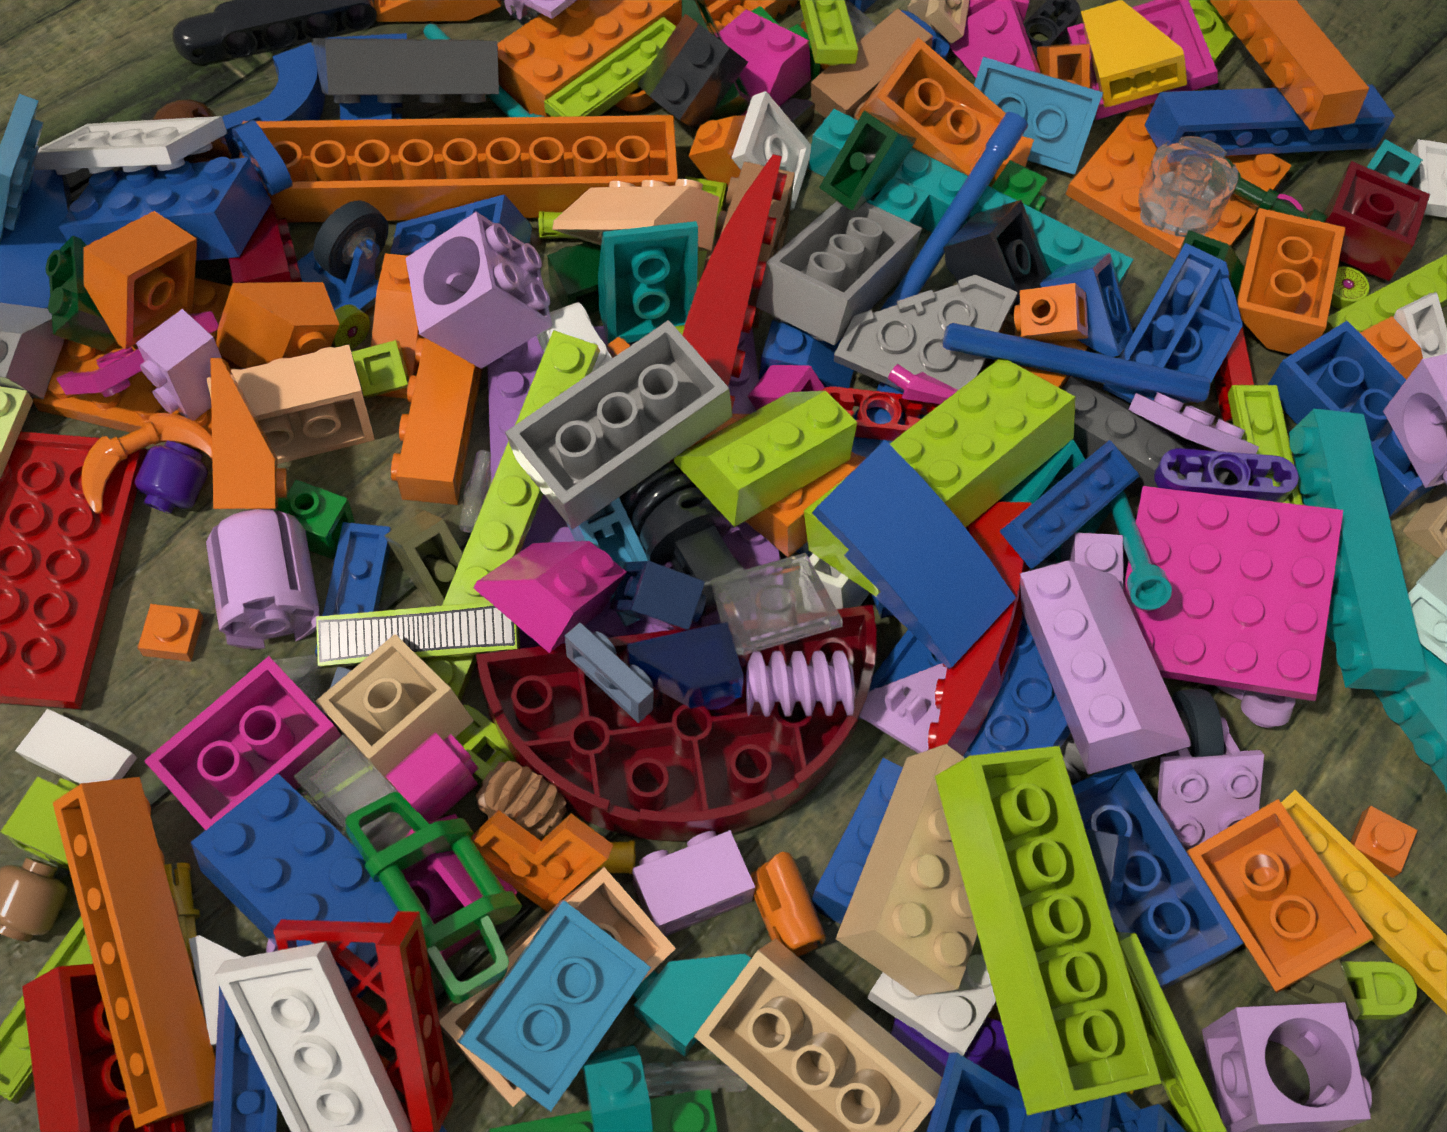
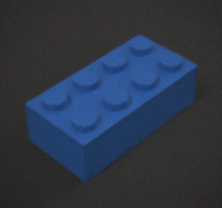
(210, 200)
(1351, 376)
(290, 863)
(1162, 889)

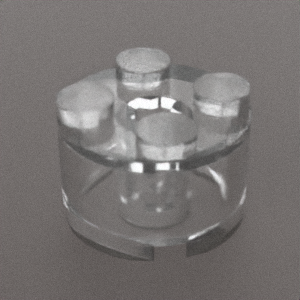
(1187, 187)

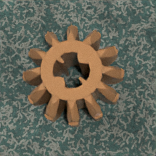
(522, 797)

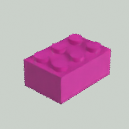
(241, 743)

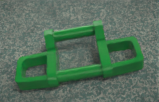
(439, 837)

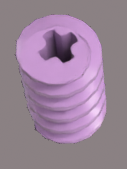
(800, 682)

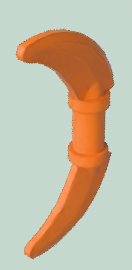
(109, 452)

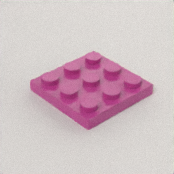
(1177, 22)

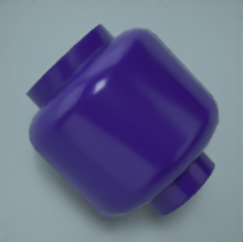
(171, 477)

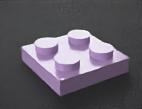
(1192, 423)

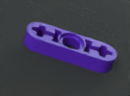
(1244, 466)

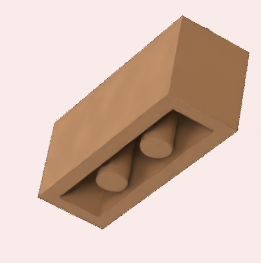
(850, 85)

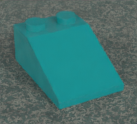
(647, 278)

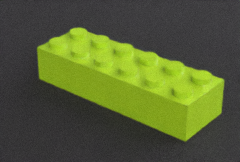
(972, 449)
(1045, 929)

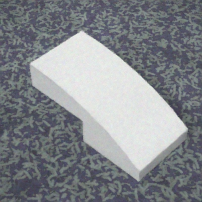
(74, 751)

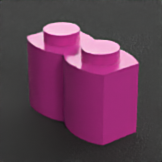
(435, 776)

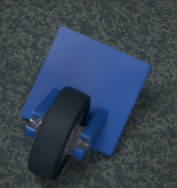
(347, 255)

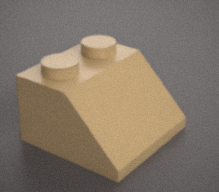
(393, 705)

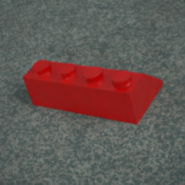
(76, 1058)

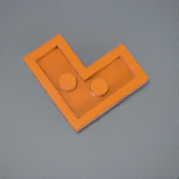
(544, 868)

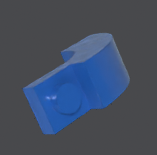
(294, 98)

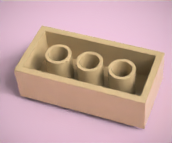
(911, 897)
(816, 1051)

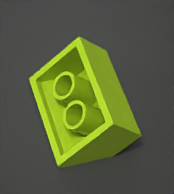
(770, 453)

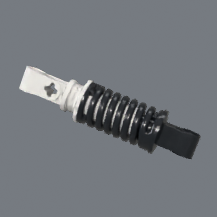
(663, 503)

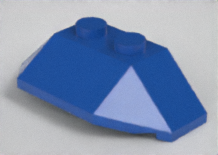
(1187, 322)

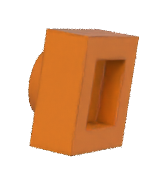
(170, 632)
(1383, 840)

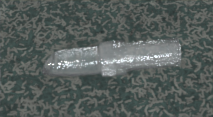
(475, 490)

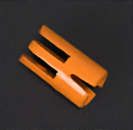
(787, 905)

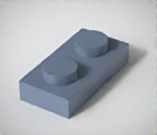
(598, 660)

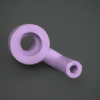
(1263, 708)

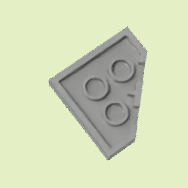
(915, 330)

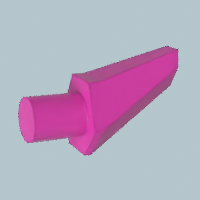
(920, 386)

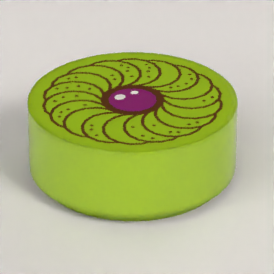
(1348, 287)
(353, 326)

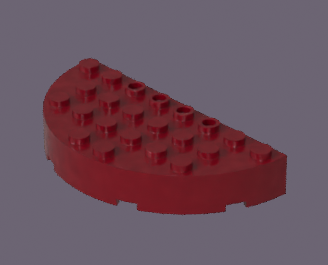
(679, 765)

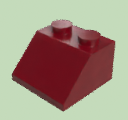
(1378, 219)

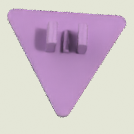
(906, 707)

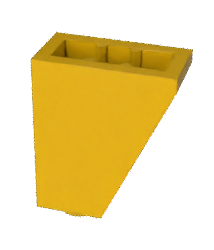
(1130, 54)

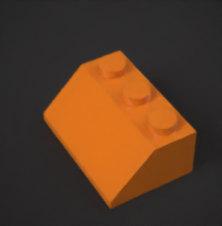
(1289, 279)

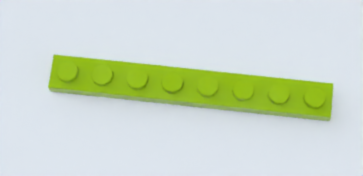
(511, 496)

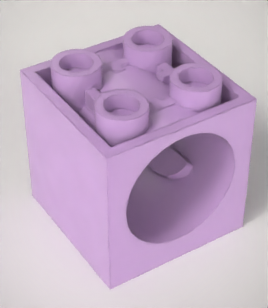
(478, 291)
(1420, 419)
(1322, 1041)

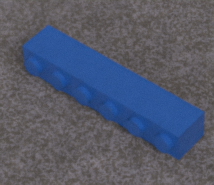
(1260, 122)

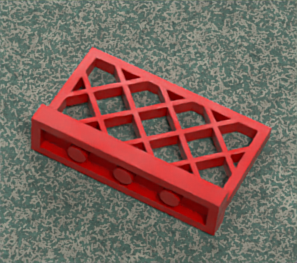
(407, 986)

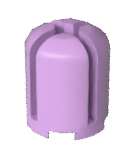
(262, 578)

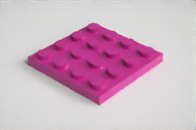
(1245, 589)

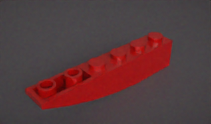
(722, 296)
(978, 675)

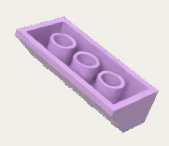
(1099, 666)

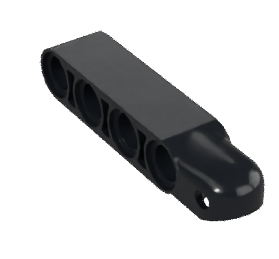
(263, 26)

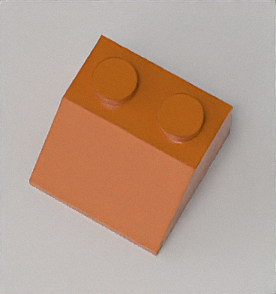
(141, 276)
(275, 322)

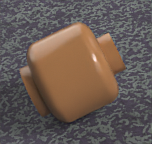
(29, 899)

